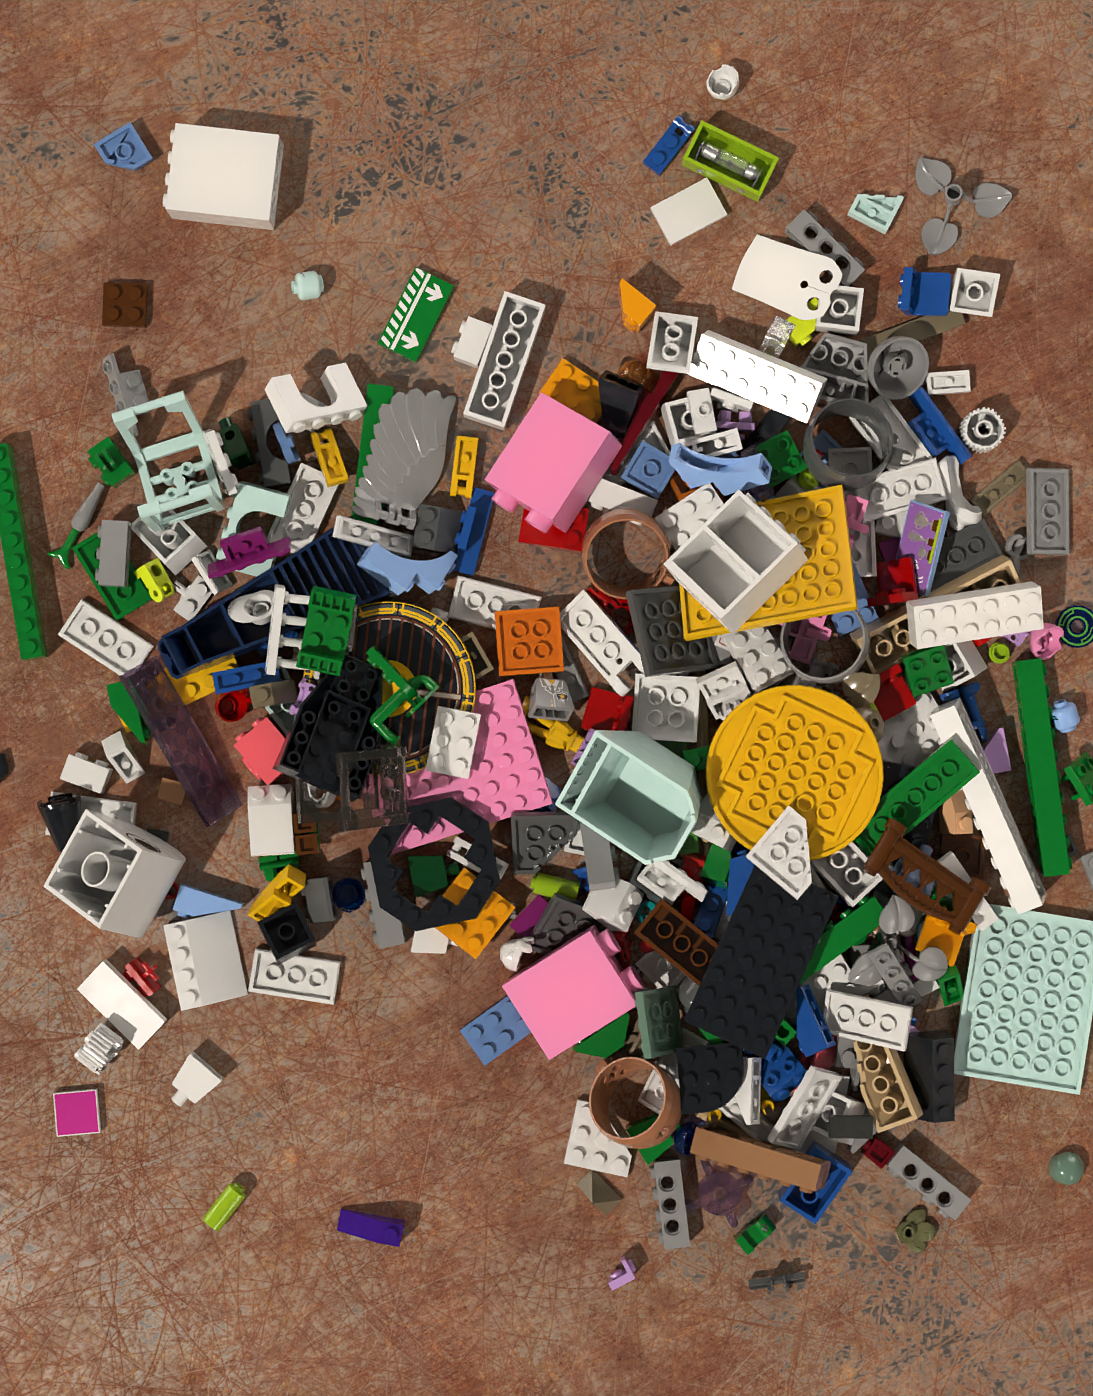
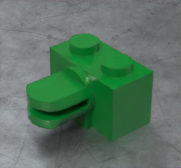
(111, 463)

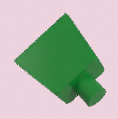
(642, 1125)

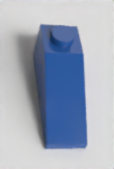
(811, 1026)

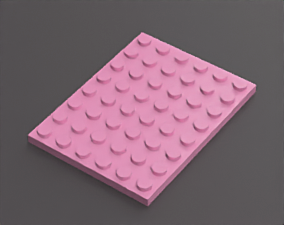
(502, 775)

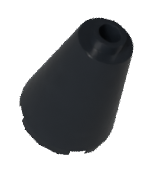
(61, 817)

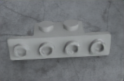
(125, 387)
(895, 974)
(846, 1058)

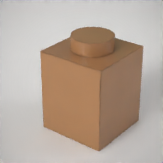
(171, 791)

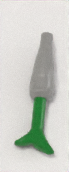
(79, 523)

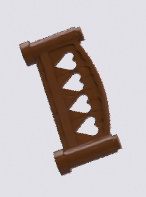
(965, 896)

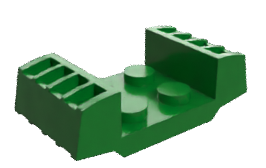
(326, 631)

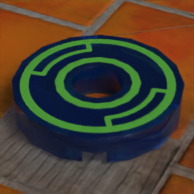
(1072, 614)

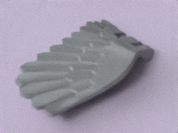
(404, 456)

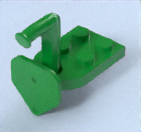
(406, 691)

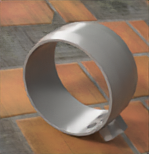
(806, 680)

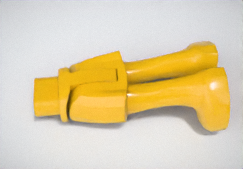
(559, 735)

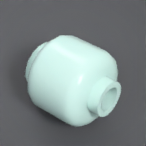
(307, 285)

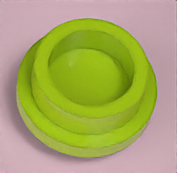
(999, 652)

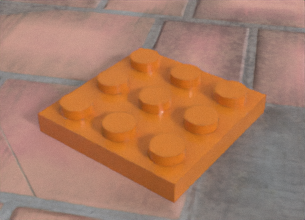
(529, 641)

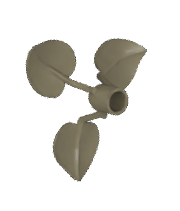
(860, 688)

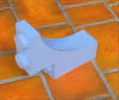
(726, 473)
(402, 573)

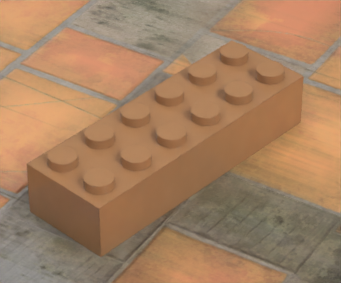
(761, 1158)

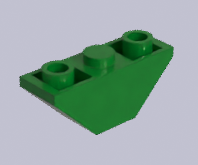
(606, 1039)

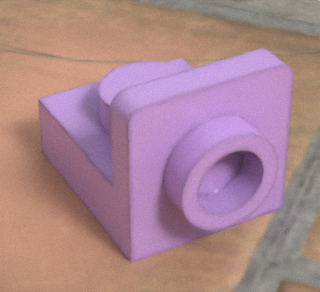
(621, 1277)

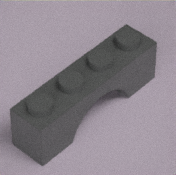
(274, 471)

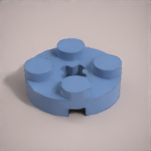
(287, 443)

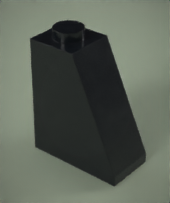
(618, 402)

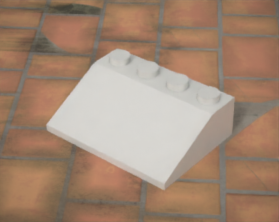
(205, 960)

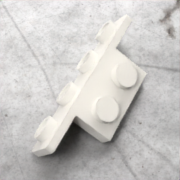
(670, 882)

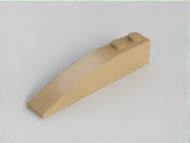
(885, 1086)

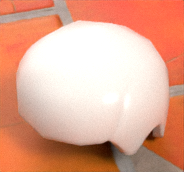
(723, 82)

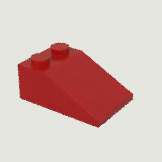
(555, 538)

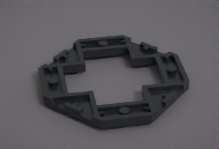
(443, 910)

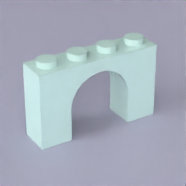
(249, 499)

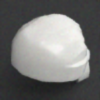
(512, 951)

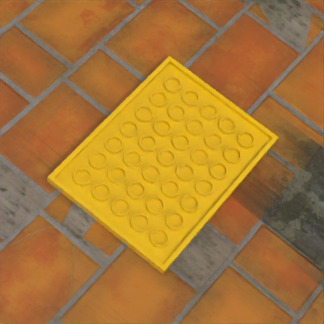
(818, 588)

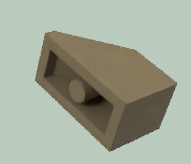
(273, 694)

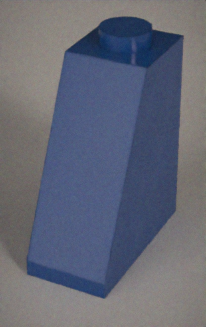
(738, 876)

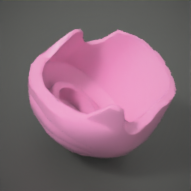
(1046, 642)

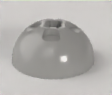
(898, 367)

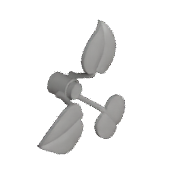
(935, 175)
(894, 918)

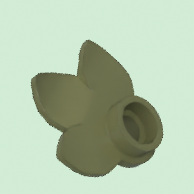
(918, 1231)

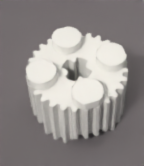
(992, 424)
(99, 1048)

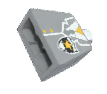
(550, 699)

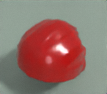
(233, 705)

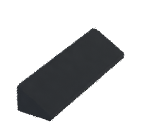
(766, 429)

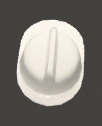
(252, 608)

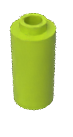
(548, 885)
(224, 1206)

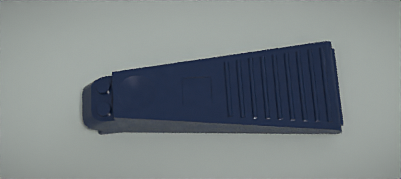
(218, 638)

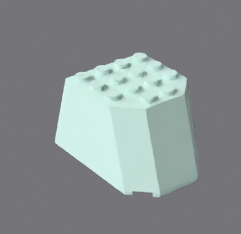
(634, 794)

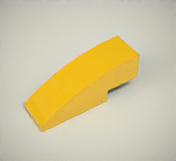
(278, 893)

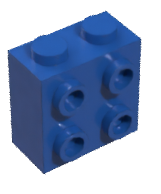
(783, 1075)

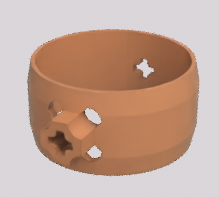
(660, 577)
(611, 1071)

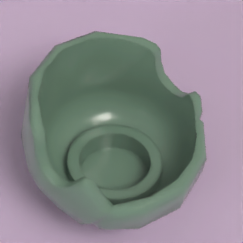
(1066, 1168)

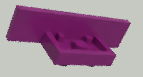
(245, 550)

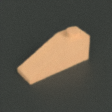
(955, 816)

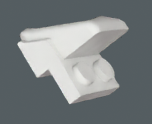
(724, 689)

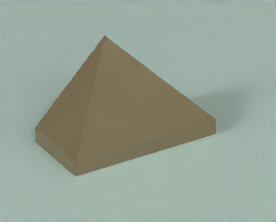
(599, 1192)

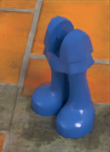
(968, 693)

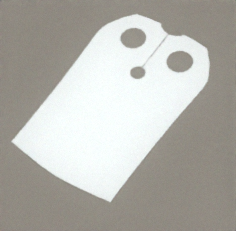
(774, 276)

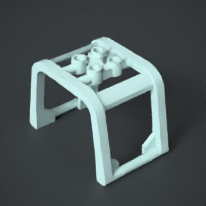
(184, 492)

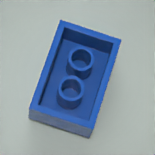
(814, 1204)

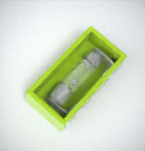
(729, 161)

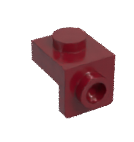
(877, 1151)

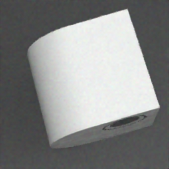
(114, 873)

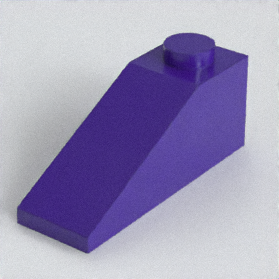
(371, 1227)

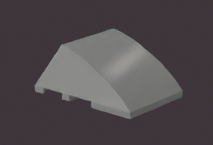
(844, 366)

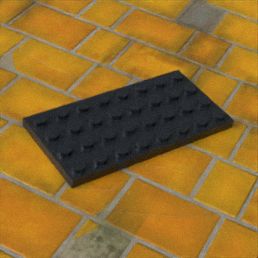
(760, 963)

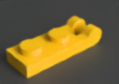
(329, 458)
(464, 466)

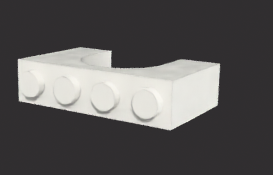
(298, 414)

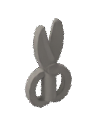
(1014, 554)

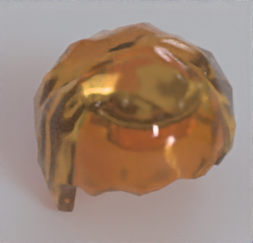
(636, 371)

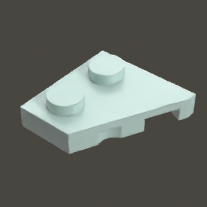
(875, 210)

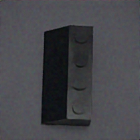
(931, 1073)

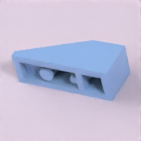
(195, 902)

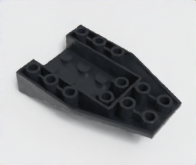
(333, 722)

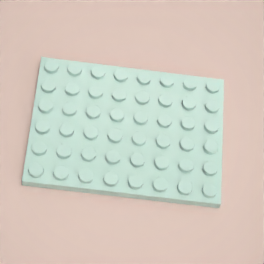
(1027, 1001)

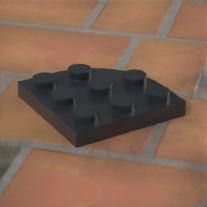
(709, 1076)

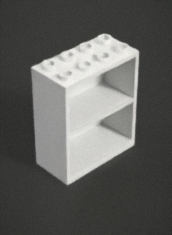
(223, 176)
(737, 560)

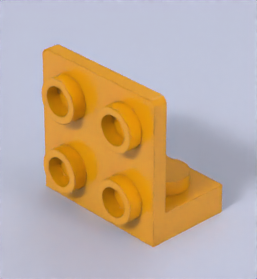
(936, 934)

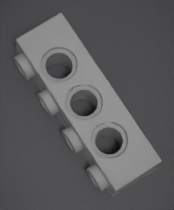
(808, 221)
(956, 1200)
(680, 1235)

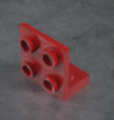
(895, 582)
(893, 694)
(606, 711)

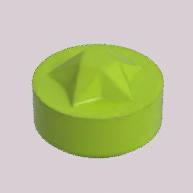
(806, 480)

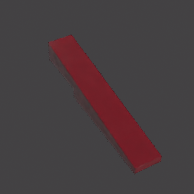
(643, 416)

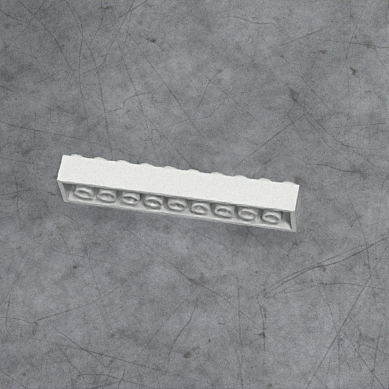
(991, 811)

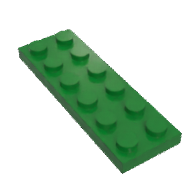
(921, 791)

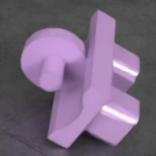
(744, 425)

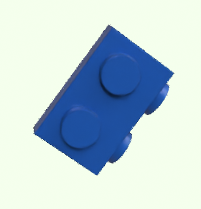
(924, 293)

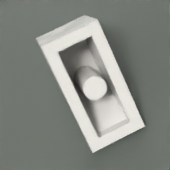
(122, 757)

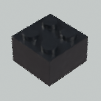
(287, 933)

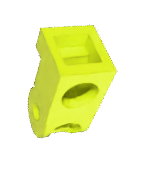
(155, 580)

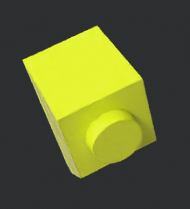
(803, 328)

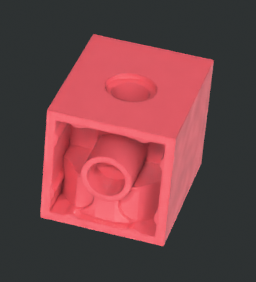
(261, 749)

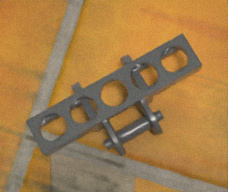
(768, 1282)

